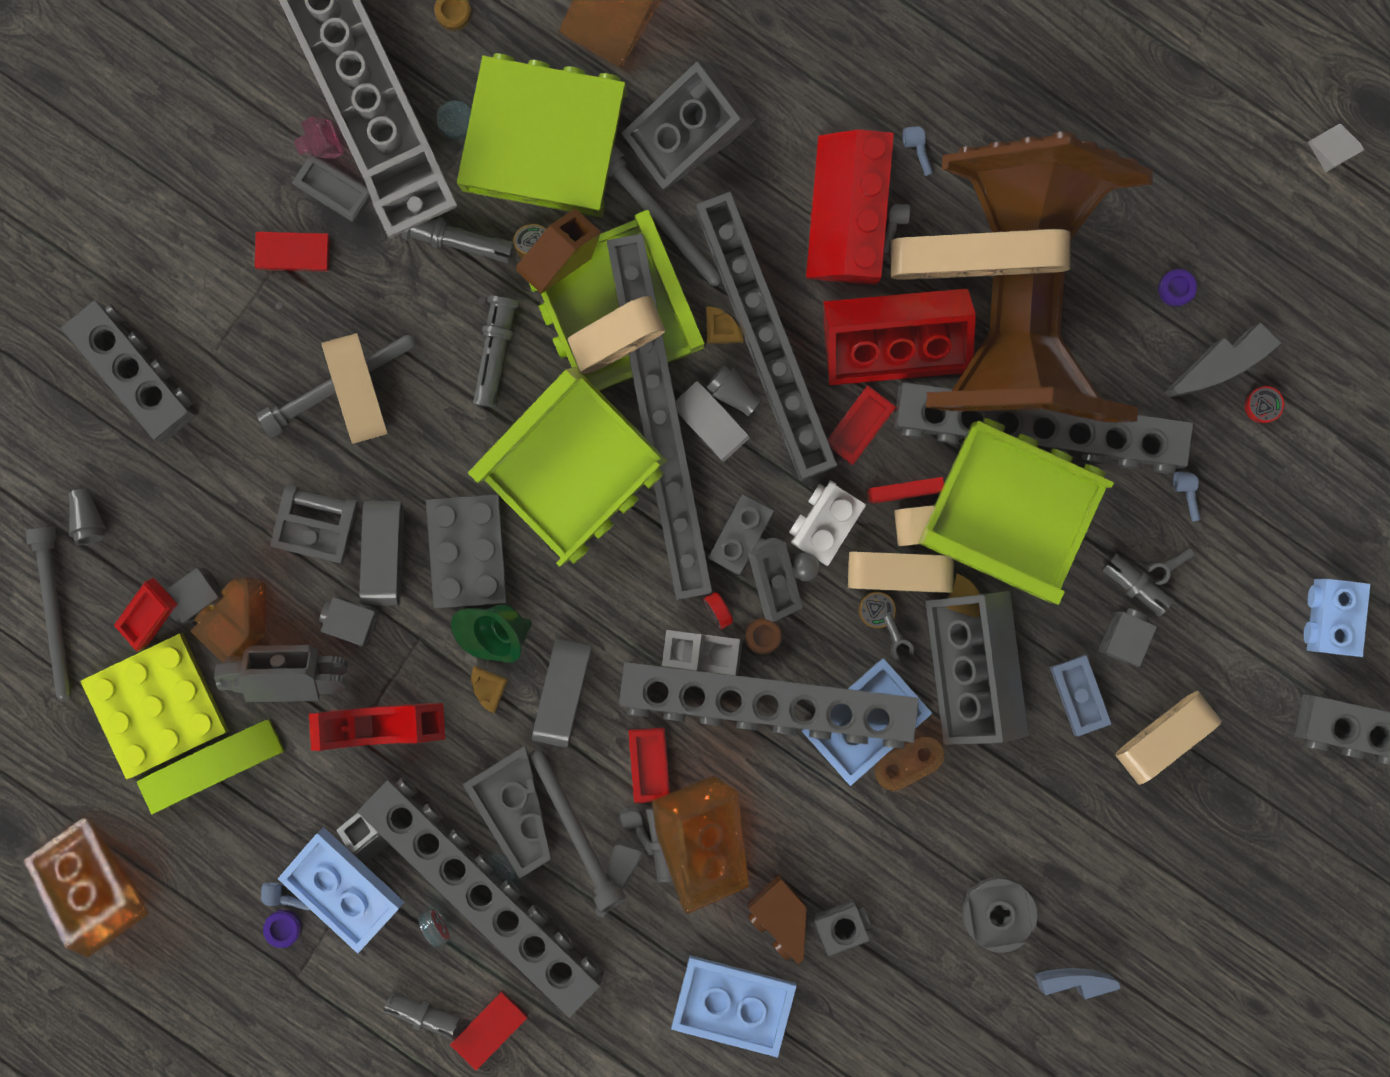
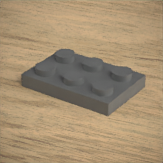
(466, 551)

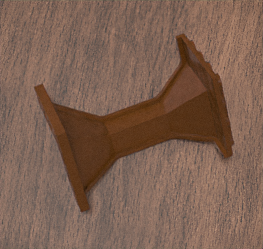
(1023, 357)

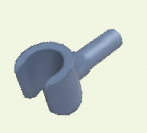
(916, 138)
(1188, 483)
(272, 896)

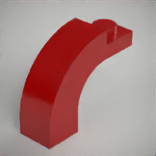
(377, 725)

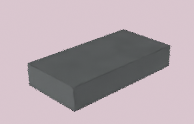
(332, 188)

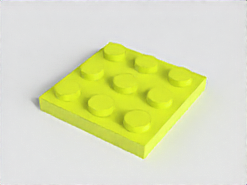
(154, 706)

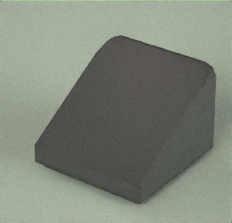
(361, 838)

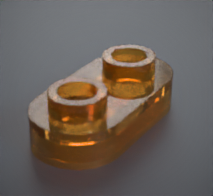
(909, 765)

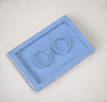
(856, 759)
(340, 890)
(733, 1006)

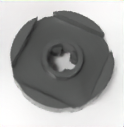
(1015, 928)

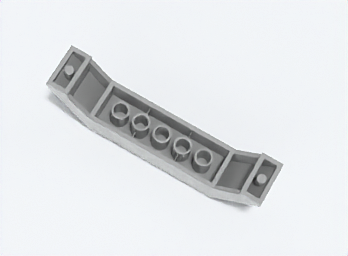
(371, 111)

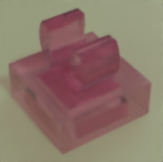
(319, 139)

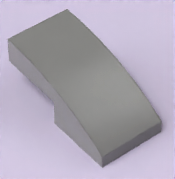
(710, 421)
(702, 652)

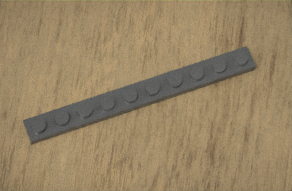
(662, 428)

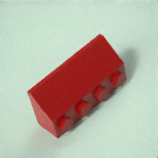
(850, 206)
(898, 336)

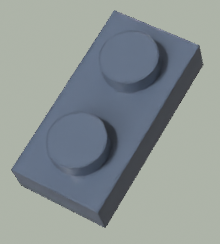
(1080, 695)

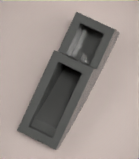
(1225, 361)

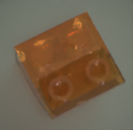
(235, 620)

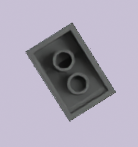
(688, 124)

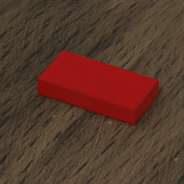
(292, 251)
(860, 425)
(905, 490)
(145, 614)
(649, 764)
(489, 1030)

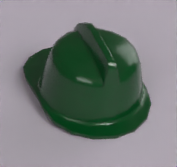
(491, 632)

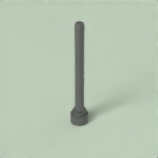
(661, 218)
(276, 418)
(42, 542)
(607, 893)

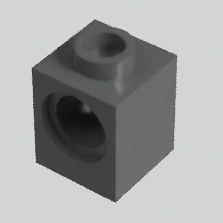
(194, 594)
(349, 620)
(1128, 637)
(837, 943)

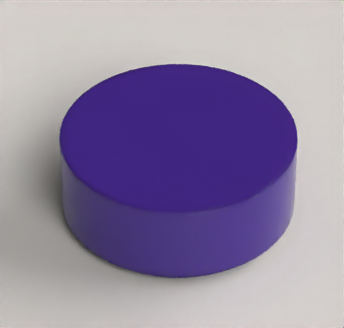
(1177, 287)
(282, 928)

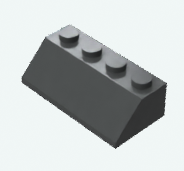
(977, 670)

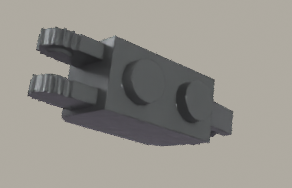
(283, 674)

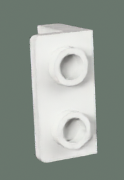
(827, 522)

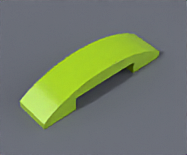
(210, 766)

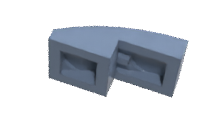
(1087, 981)

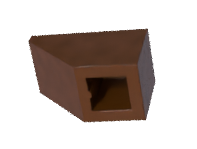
(559, 251)
(783, 916)

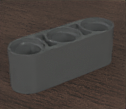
(381, 553)
(561, 693)

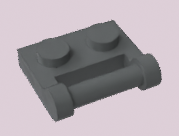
(310, 535)

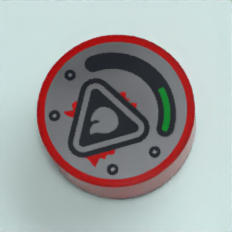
(1264, 404)
(718, 610)

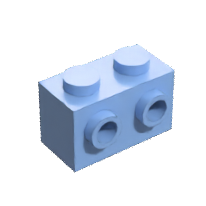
(1337, 617)

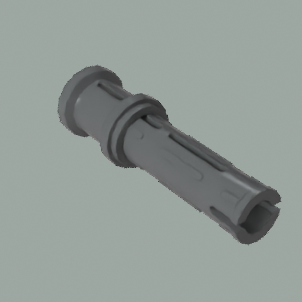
(441, 233)
(496, 334)

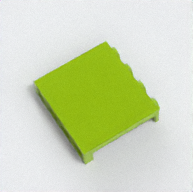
(541, 134)
(592, 294)
(570, 465)
(1014, 510)

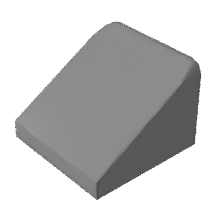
(1335, 147)

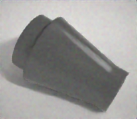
(732, 389)
(84, 518)

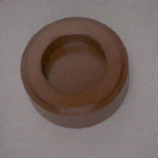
(763, 636)

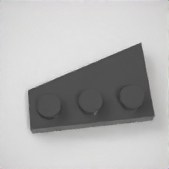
(512, 810)

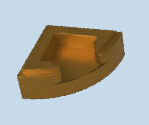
(722, 327)
(964, 587)
(488, 687)

